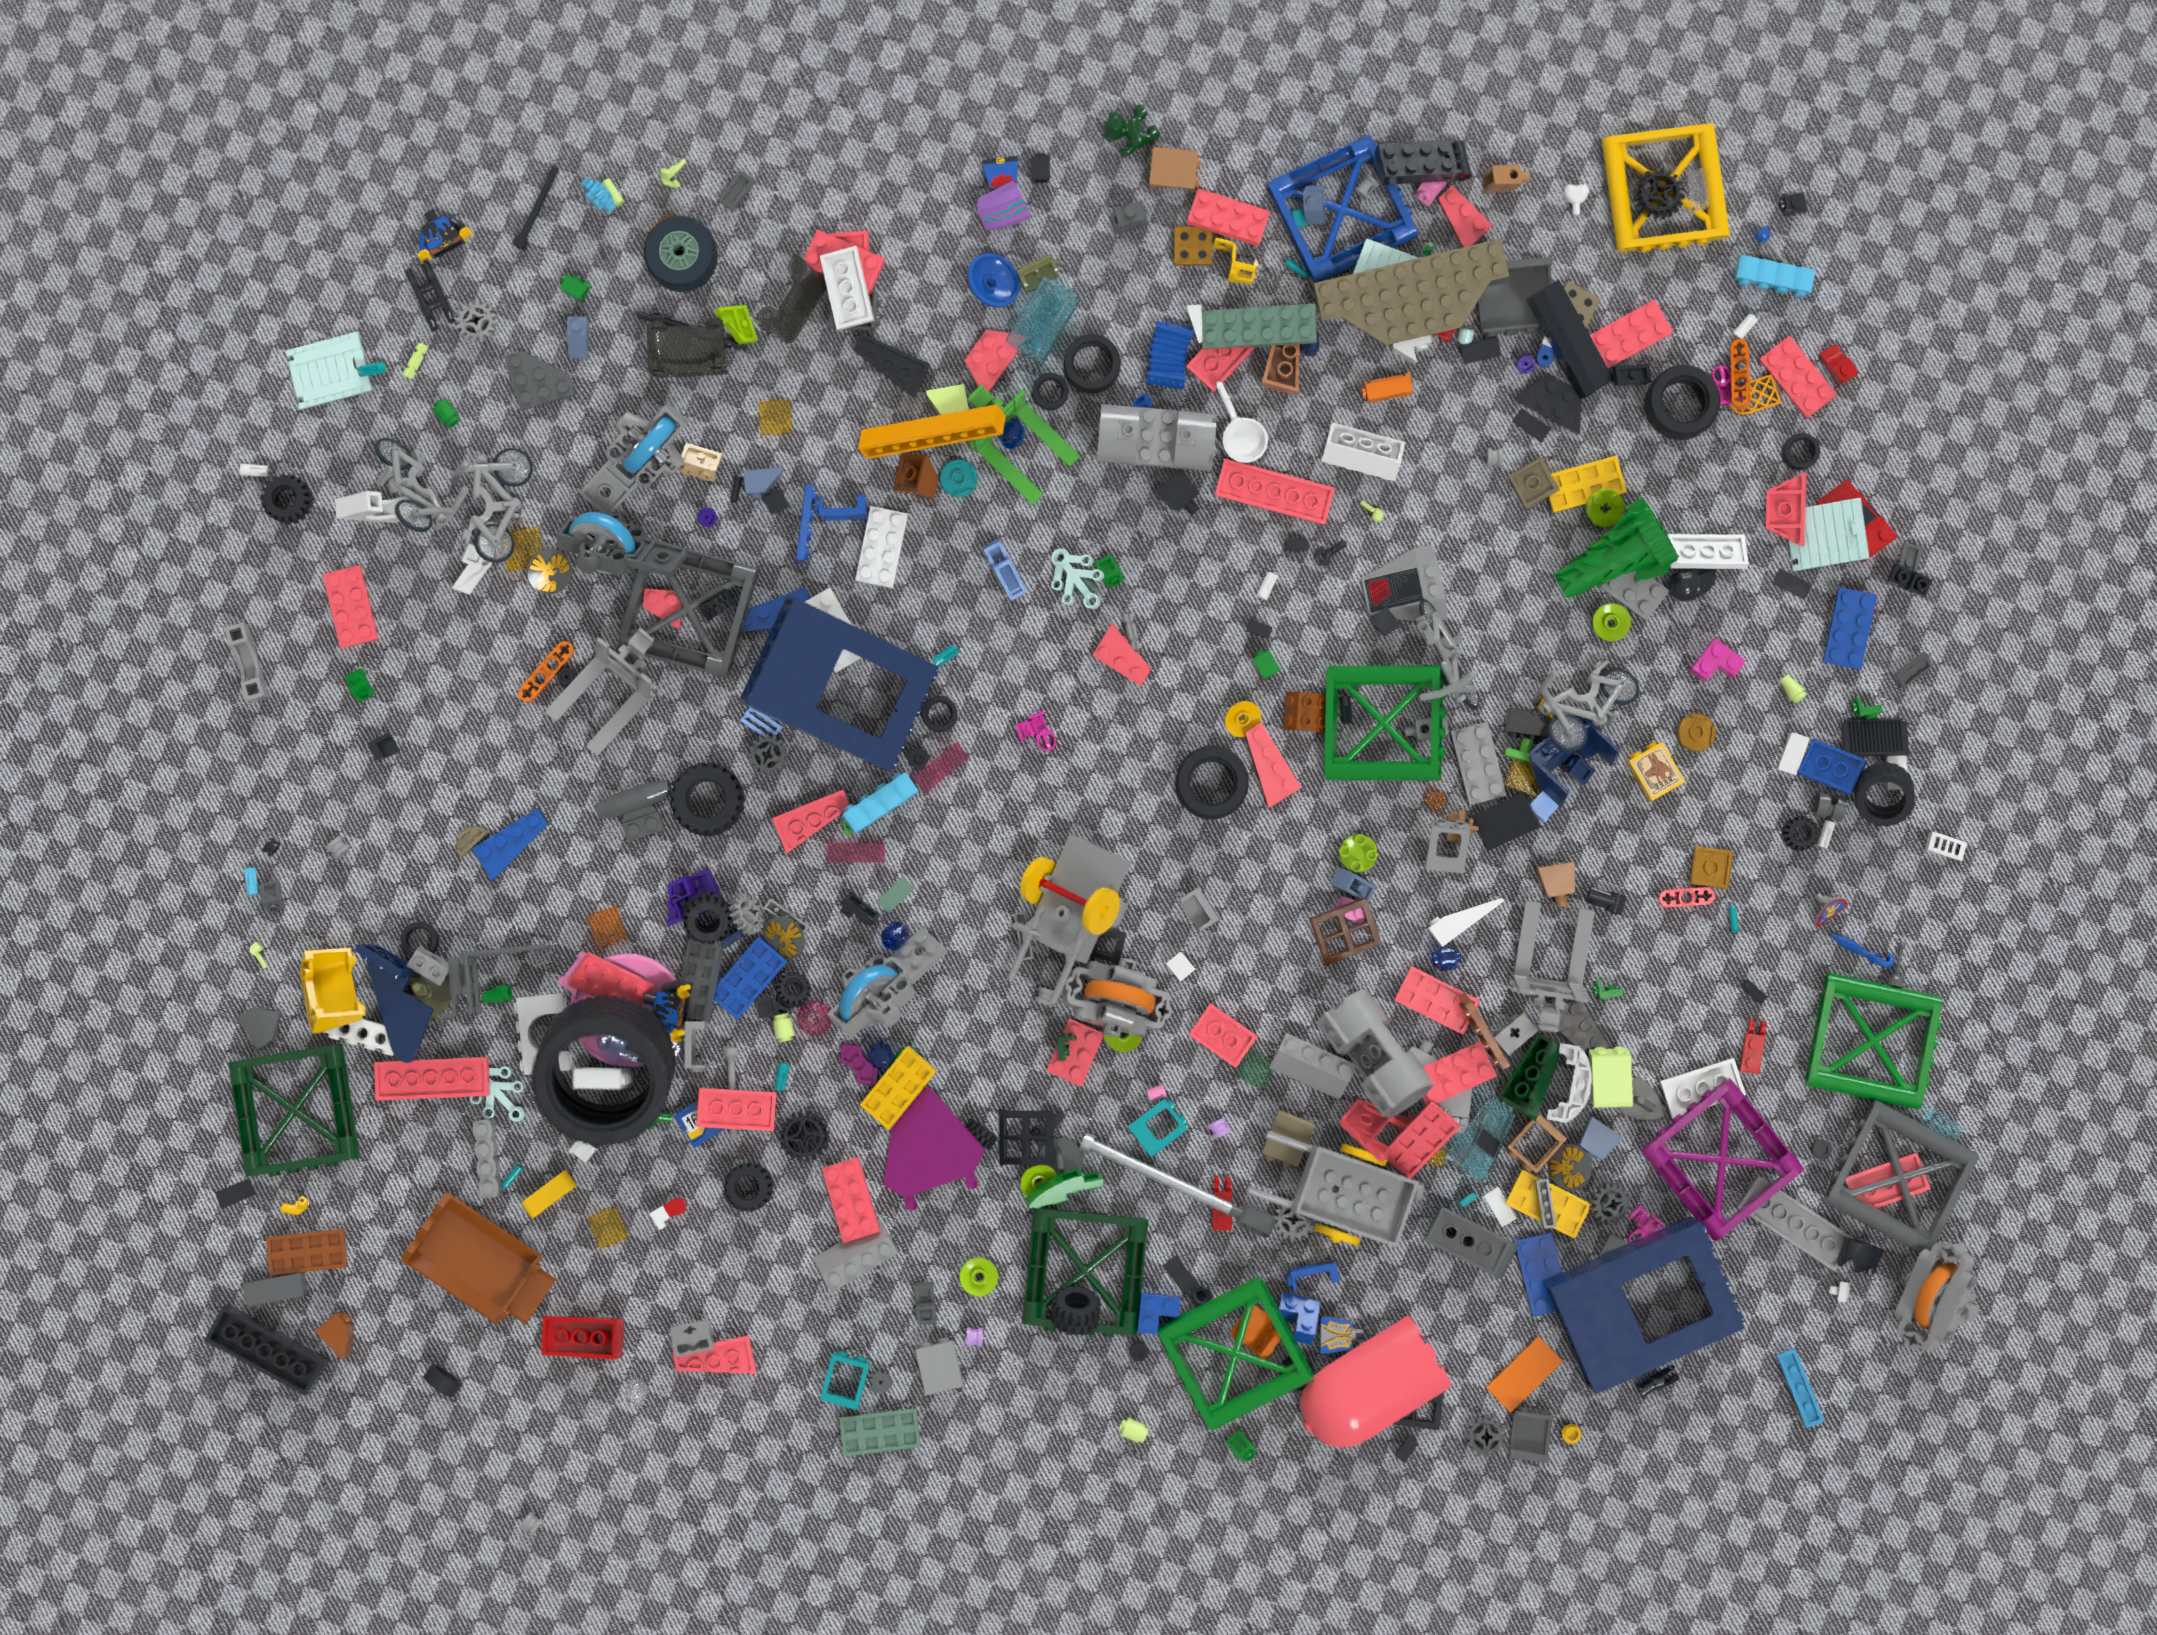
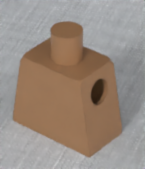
(1504, 178)
(1557, 881)

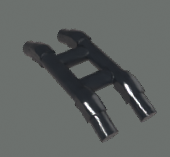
(419, 291)

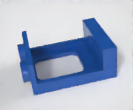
(835, 514)
(1315, 1268)

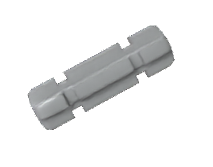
(1131, 631)

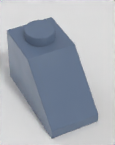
(1314, 204)
(578, 337)
(761, 481)
(1352, 884)

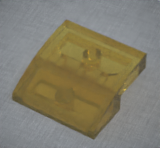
(527, 544)

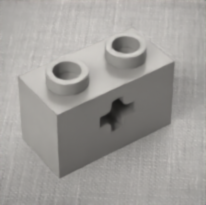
(429, 965)
(1525, 1031)
(692, 1338)

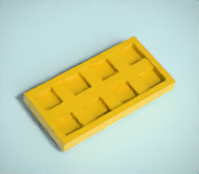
(1582, 481)
(898, 1087)
(1568, 1208)

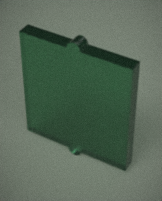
(1255, 1069)

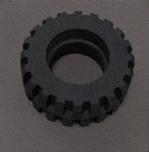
(681, 799)

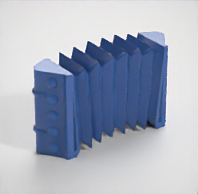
(1168, 355)

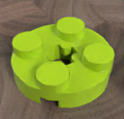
(1598, 499)

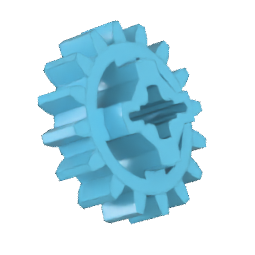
(598, 195)

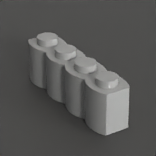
(488, 1164)

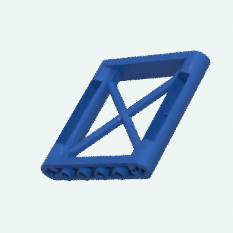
(1287, 185)

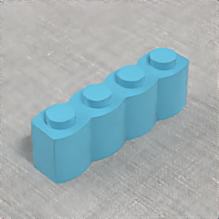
(1774, 275)
(879, 803)

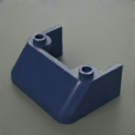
(1547, 757)

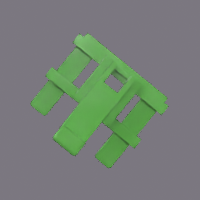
(1018, 408)

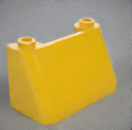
(329, 989)

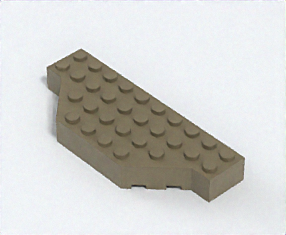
(1413, 295)

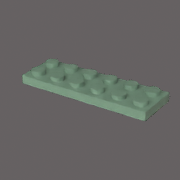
(1259, 326)

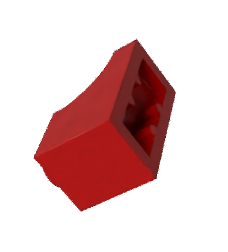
(1838, 365)

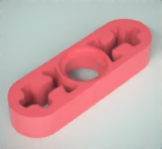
(1701, 901)

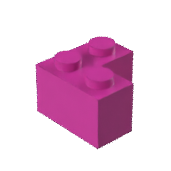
(1715, 657)

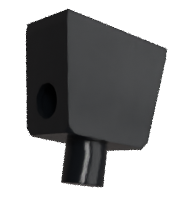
(1178, 493)

